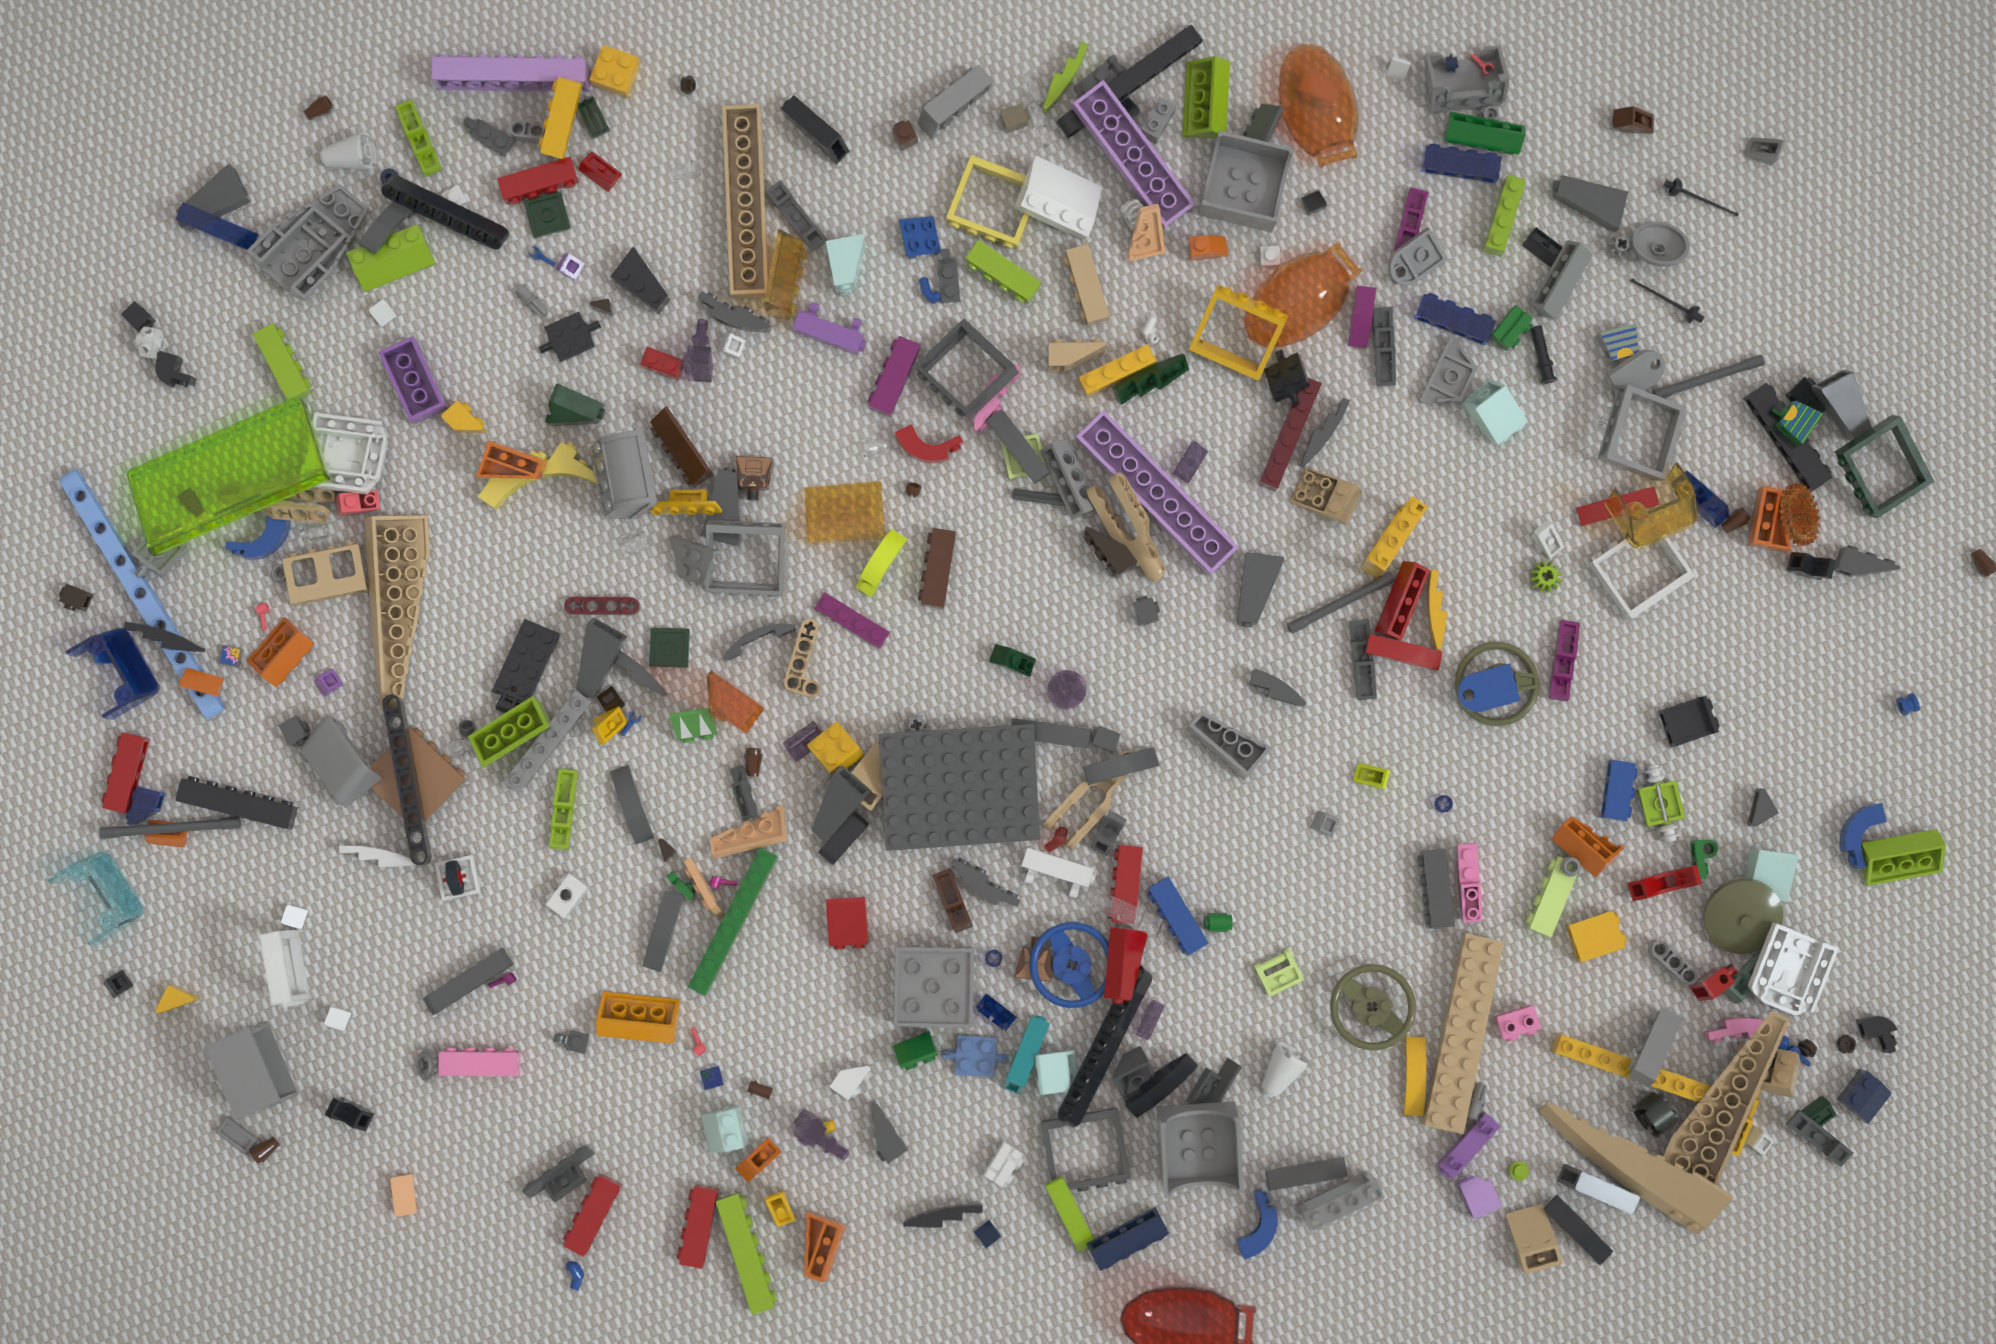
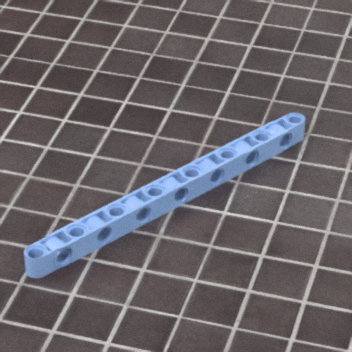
(149, 605)

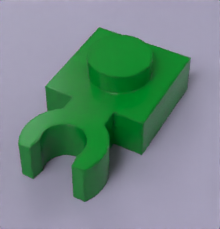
(685, 888)

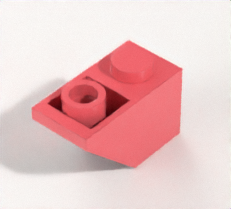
(356, 503)

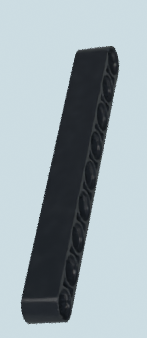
(1141, 73)
(400, 773)
(1102, 1054)

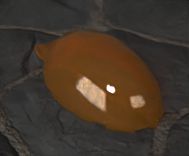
(1318, 103)
(1308, 291)

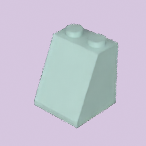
(846, 261)
(1494, 411)
(1773, 869)
(724, 1130)

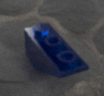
(1707, 503)

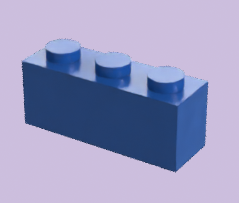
(1618, 790)

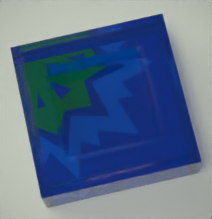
(711, 1077)

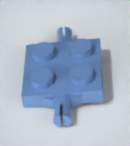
(975, 1056)

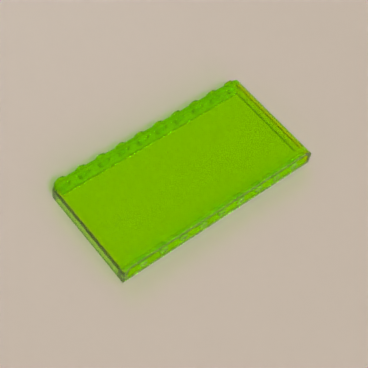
(227, 475)

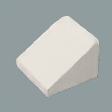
(1398, 68)
(382, 313)
(731, 345)
(294, 916)
(337, 1018)
(1759, 1141)

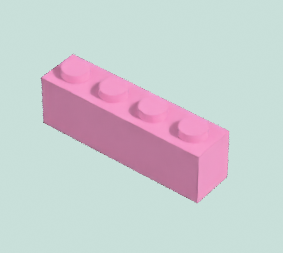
(479, 1062)

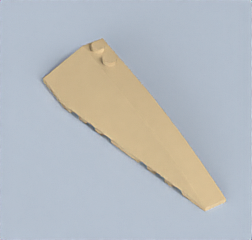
(396, 572)
(1714, 1125)
(1667, 1187)

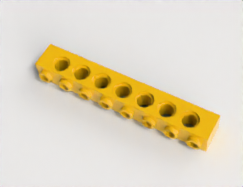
(1619, 1065)

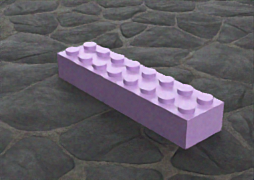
(506, 73)
(1131, 153)

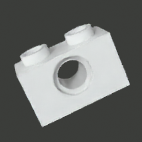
(577, 889)

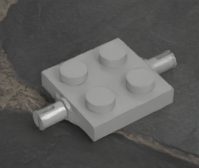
(158, 564)

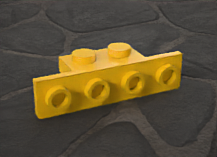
(686, 502)

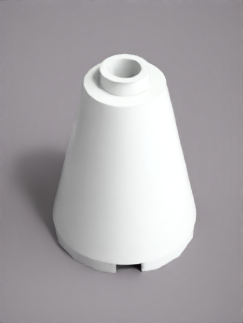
(350, 153)
(1283, 1069)

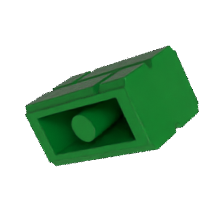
(1511, 327)

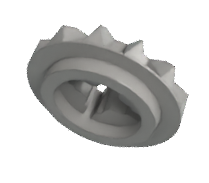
(427, 1065)

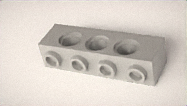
(1068, 478)

